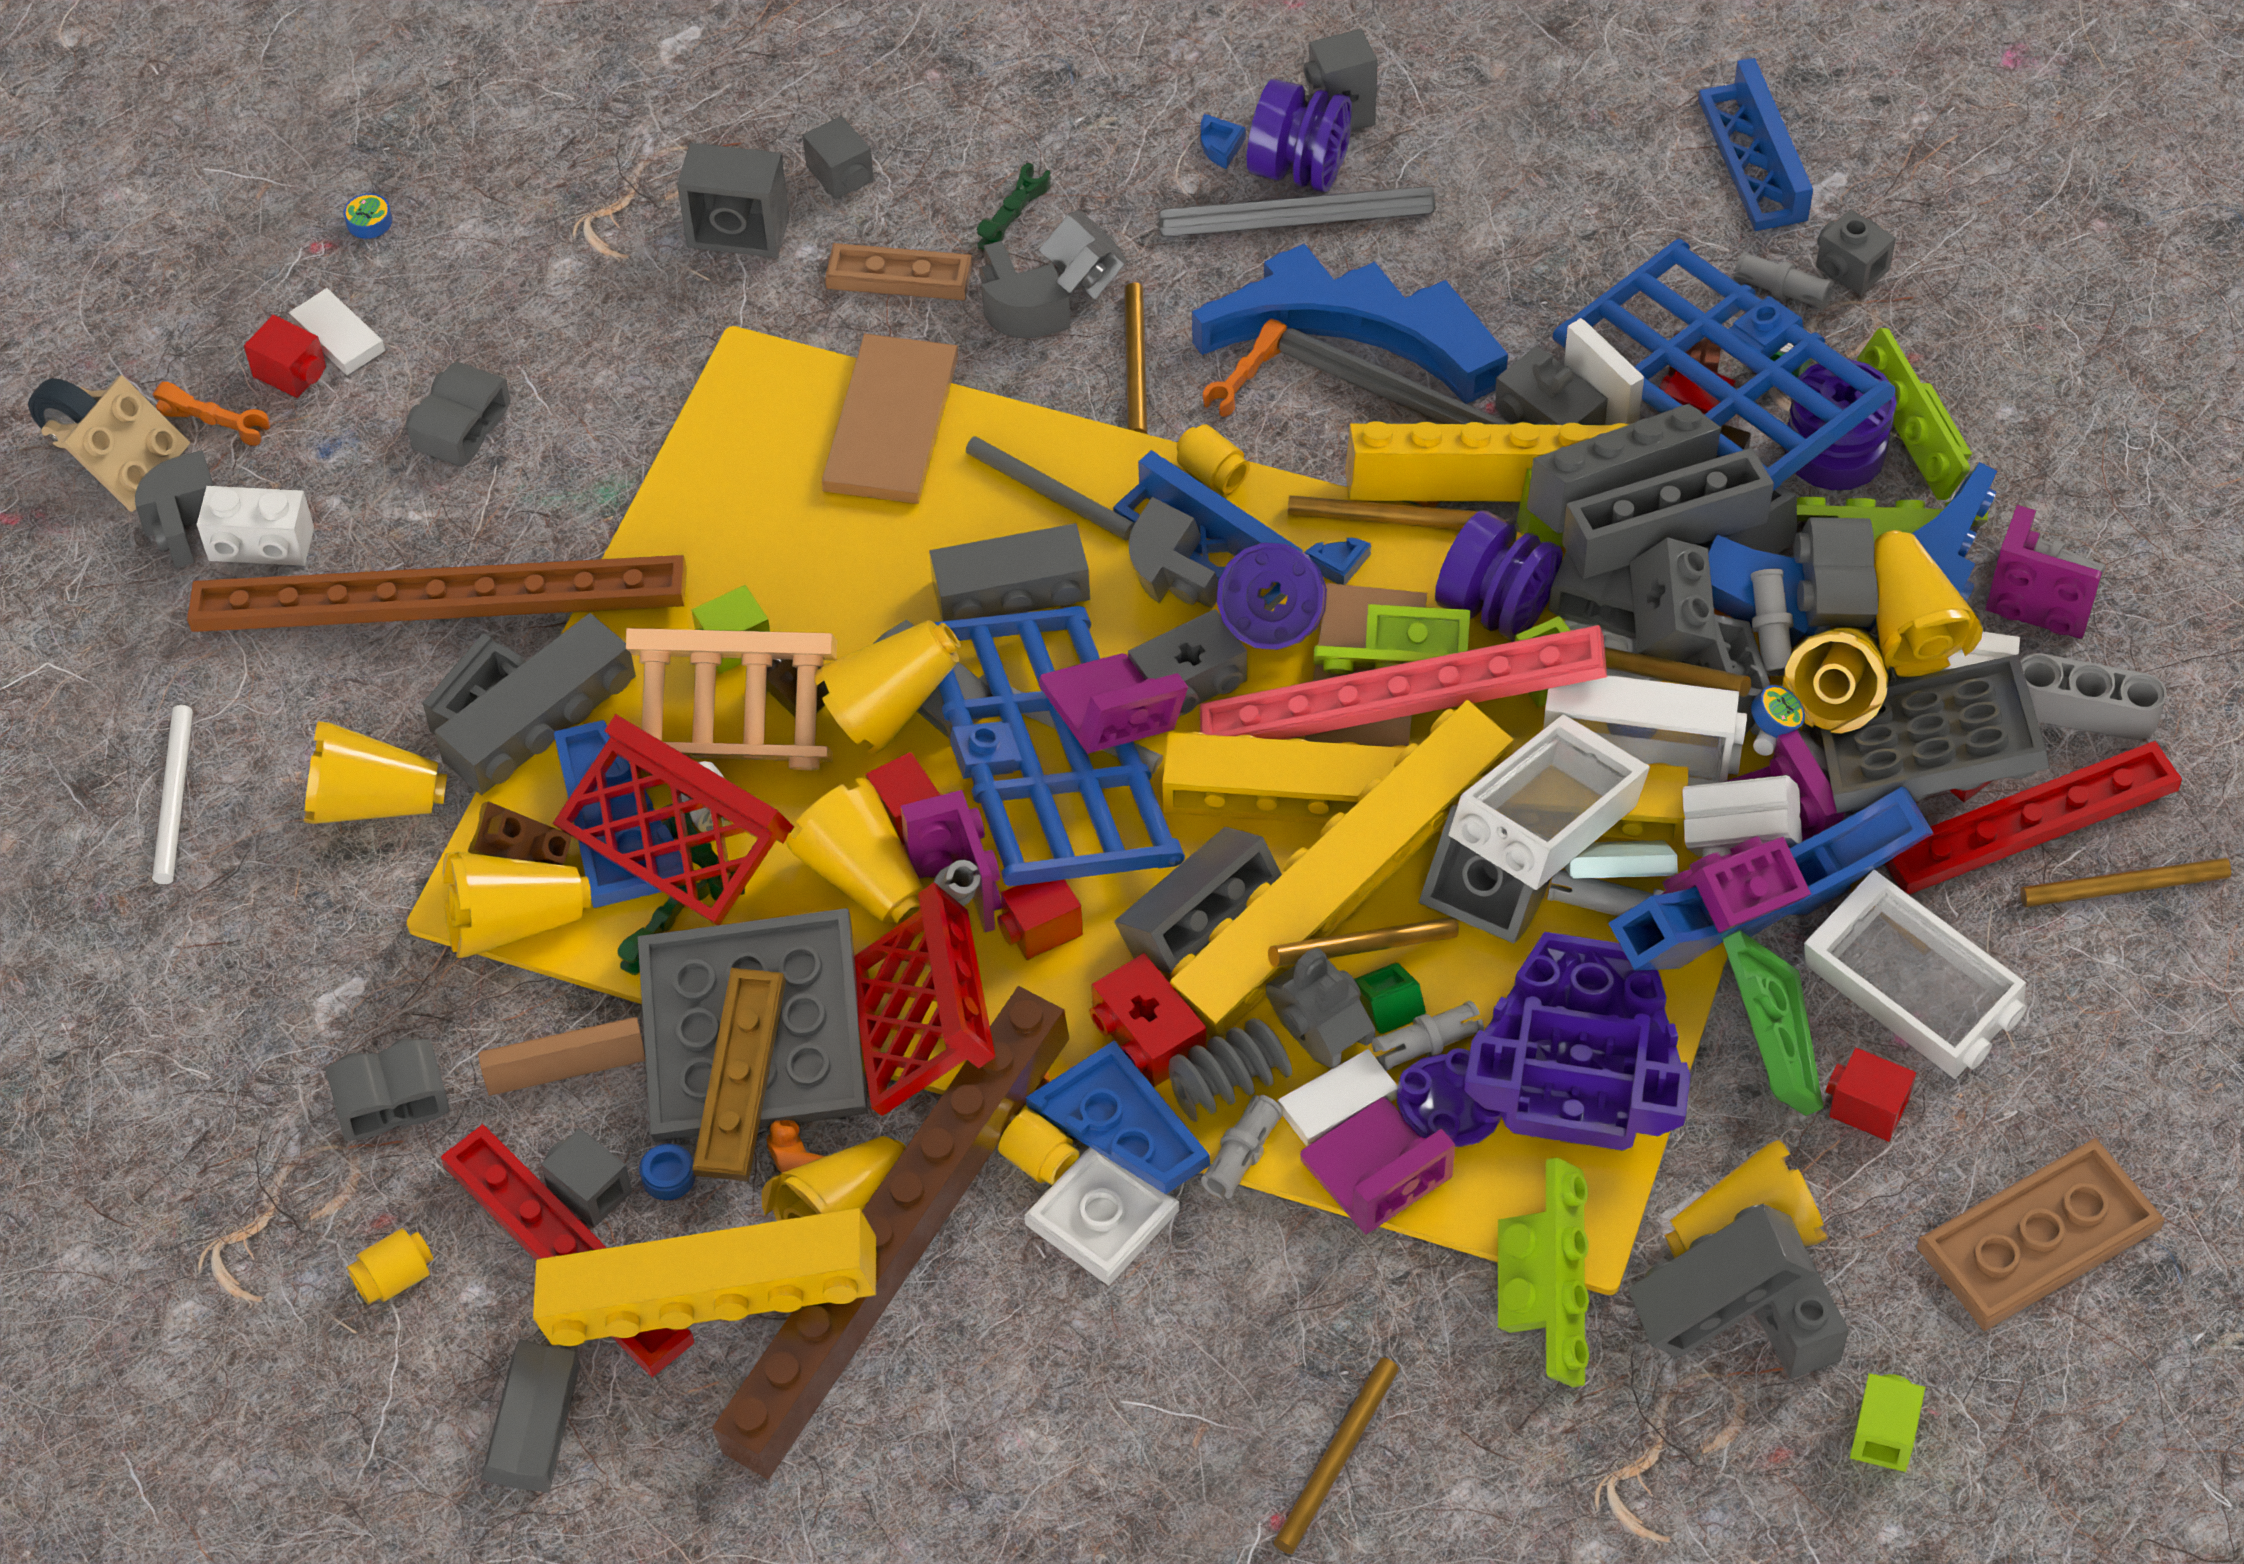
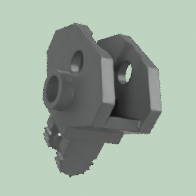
(1320, 1008)

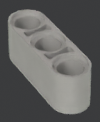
(2094, 696)

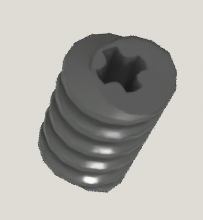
(1227, 1065)

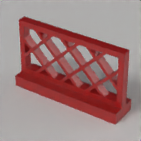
(687, 778)
(952, 983)

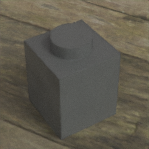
(838, 157)
(586, 1177)

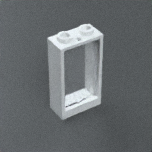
(1659, 722)
(1548, 801)
(1916, 975)

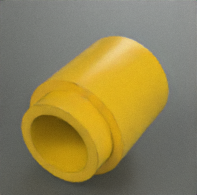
(1212, 458)
(1037, 1147)
(390, 1266)

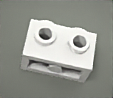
(255, 525)

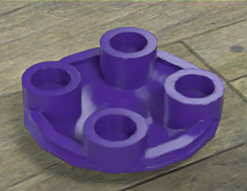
(1435, 1099)

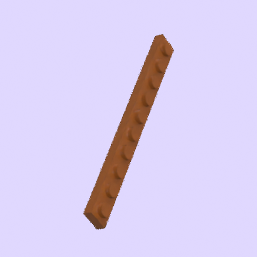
(437, 593)

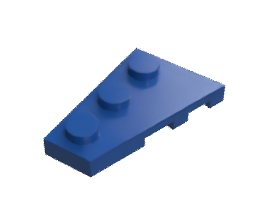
(1122, 1118)

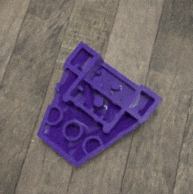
(1581, 1049)

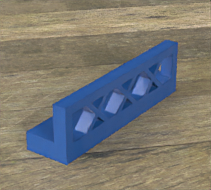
(1771, 140)
(1216, 518)

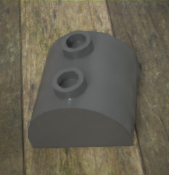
(1478, 890)

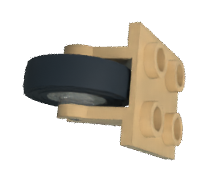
(107, 431)

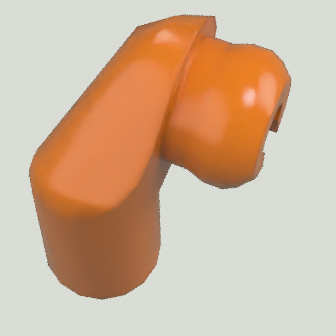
(787, 1147)

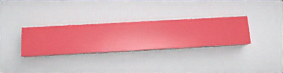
(1411, 687)

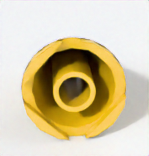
(1918, 609)
(1838, 678)
(888, 681)
(367, 779)
(859, 852)
(507, 900)
(1756, 1181)
(832, 1182)

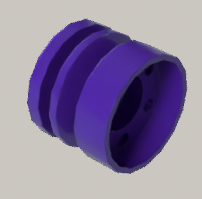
(1291, 133)
(1860, 452)
(1498, 574)
(1248, 614)

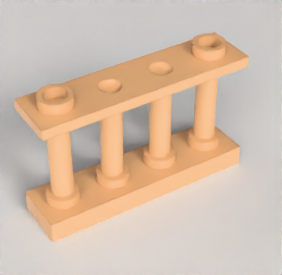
(757, 652)

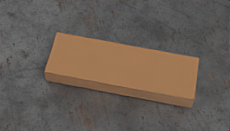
(898, 271)
(562, 1056)

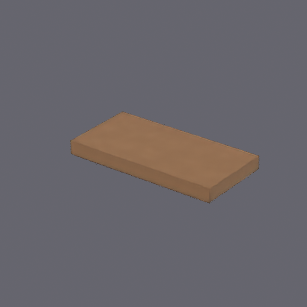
(890, 418)
(1346, 626)
(2040, 1234)

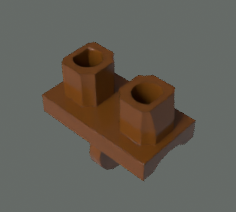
(517, 837)

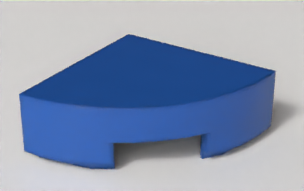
(1220, 139)
(1340, 559)

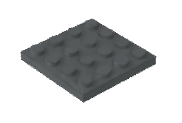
(1939, 736)
(817, 1042)

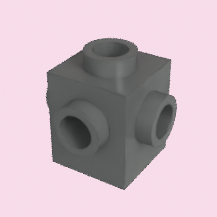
(1855, 251)

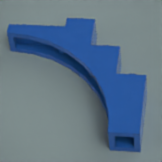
(1363, 306)
(1944, 538)
(1678, 928)

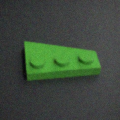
(1779, 1021)

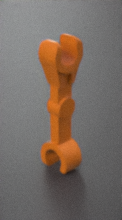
(1263, 350)
(178, 403)

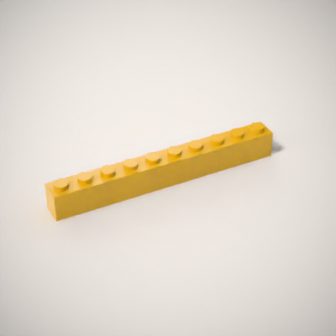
(1319, 779)

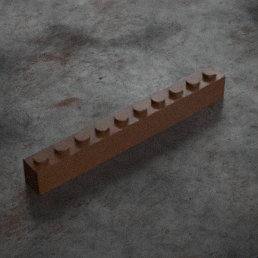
(905, 1217)

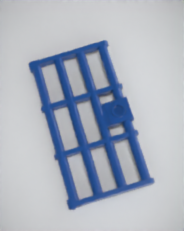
(1750, 340)
(1007, 747)

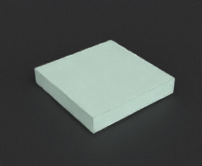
(1624, 860)

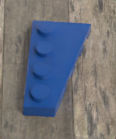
(607, 880)

